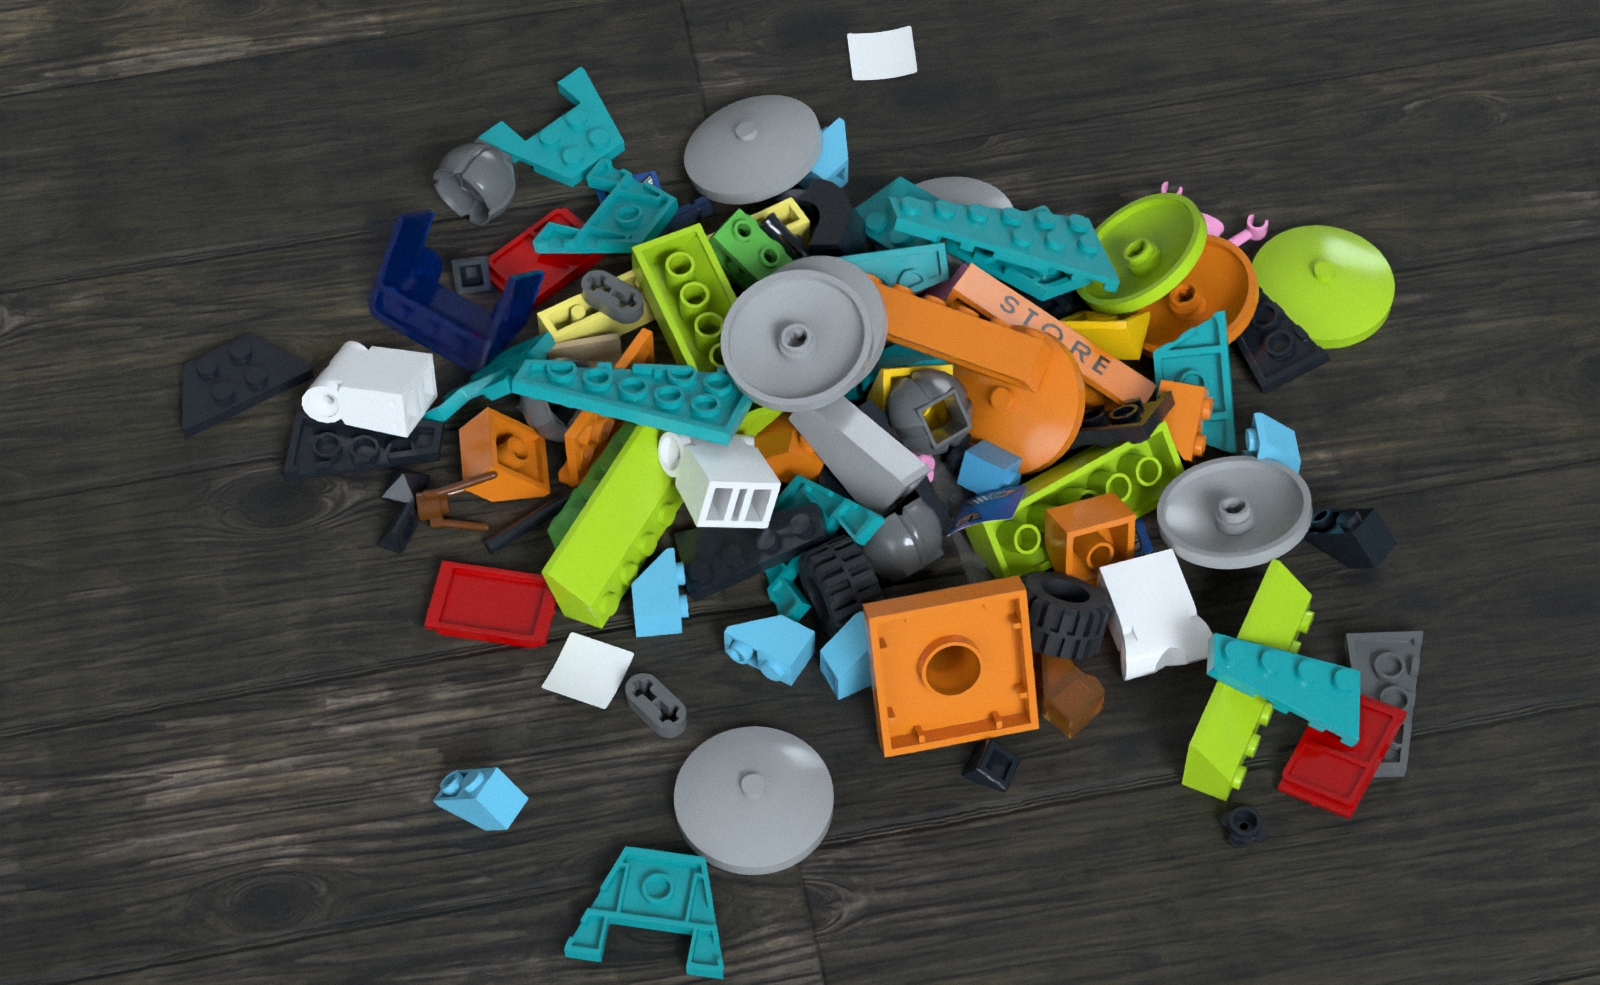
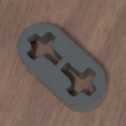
(615, 293)
(661, 699)

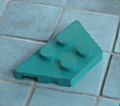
(1203, 360)

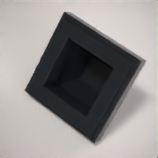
(471, 274)
(404, 485)

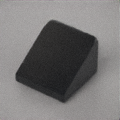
(399, 530)
(991, 765)

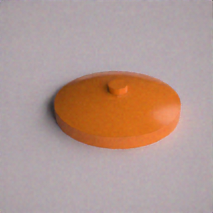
(1218, 282)
(1028, 423)

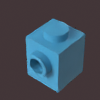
(988, 468)

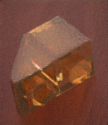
(1068, 694)

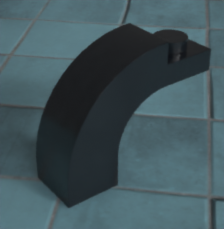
(839, 224)

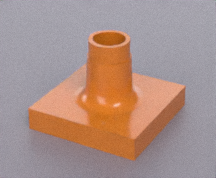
(951, 666)

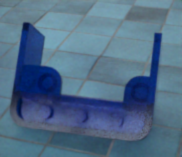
(419, 307)

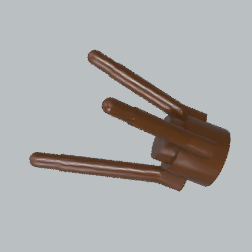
(435, 503)

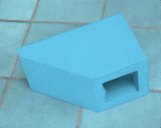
(833, 158)
(1272, 441)
(657, 597)
(771, 645)
(846, 659)
(481, 797)

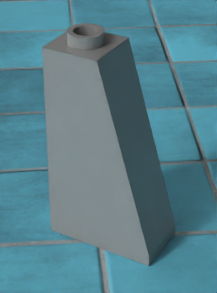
(861, 455)

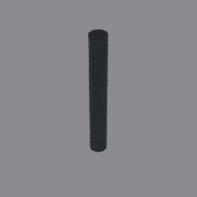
(528, 522)

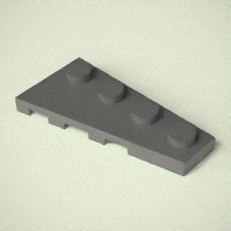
(1388, 674)

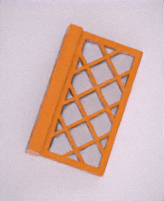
(591, 431)

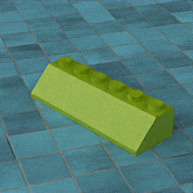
(691, 303)
(1129, 470)
(614, 532)
(1231, 717)

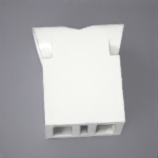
(373, 389)
(721, 481)
(1152, 614)

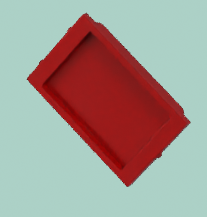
(559, 268)
(491, 605)
(1335, 774)

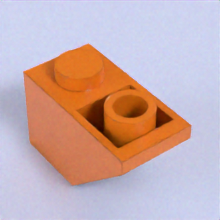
(1187, 418)

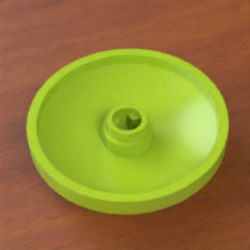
(1151, 250)
(1327, 283)

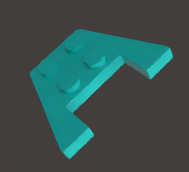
(571, 143)
(623, 220)
(877, 224)
(1033, 282)
(495, 378)
(838, 511)
(656, 894)

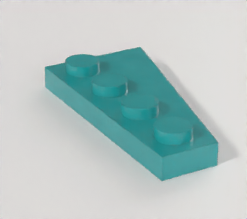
(910, 266)
(1292, 682)

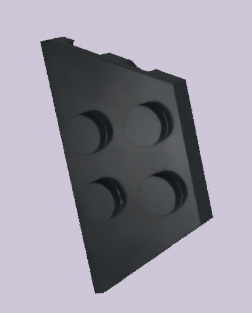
(236, 380)

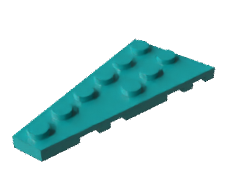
(1017, 237)
(648, 394)

